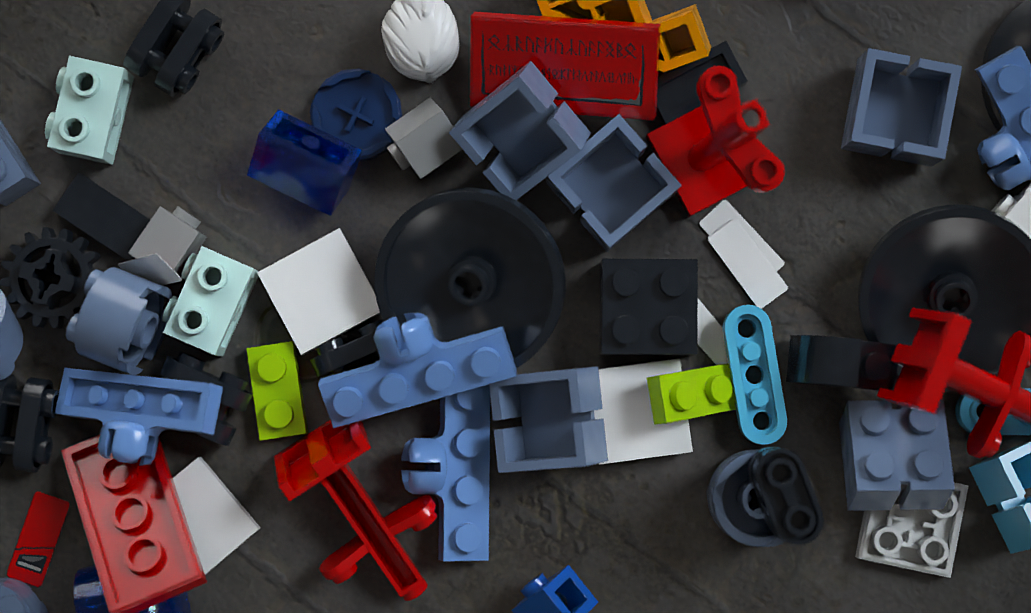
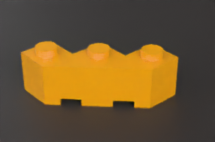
(681, 32)

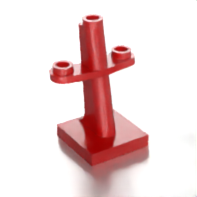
(714, 148)
(933, 366)
(324, 459)

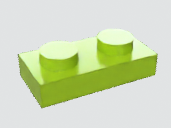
(277, 390)
(691, 393)

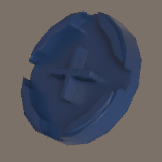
(357, 110)

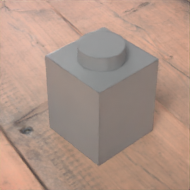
(422, 139)
(171, 237)

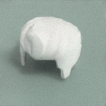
(421, 38)

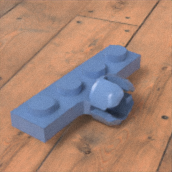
(1009, 87)
(415, 370)
(137, 409)
(457, 474)

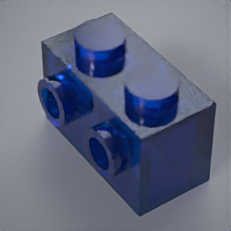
(304, 166)

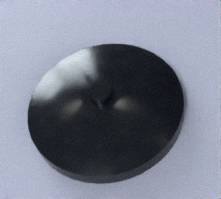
(952, 263)
(472, 267)

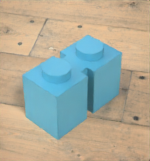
(1003, 483)

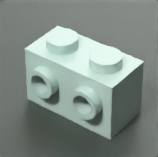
(89, 110)
(209, 301)

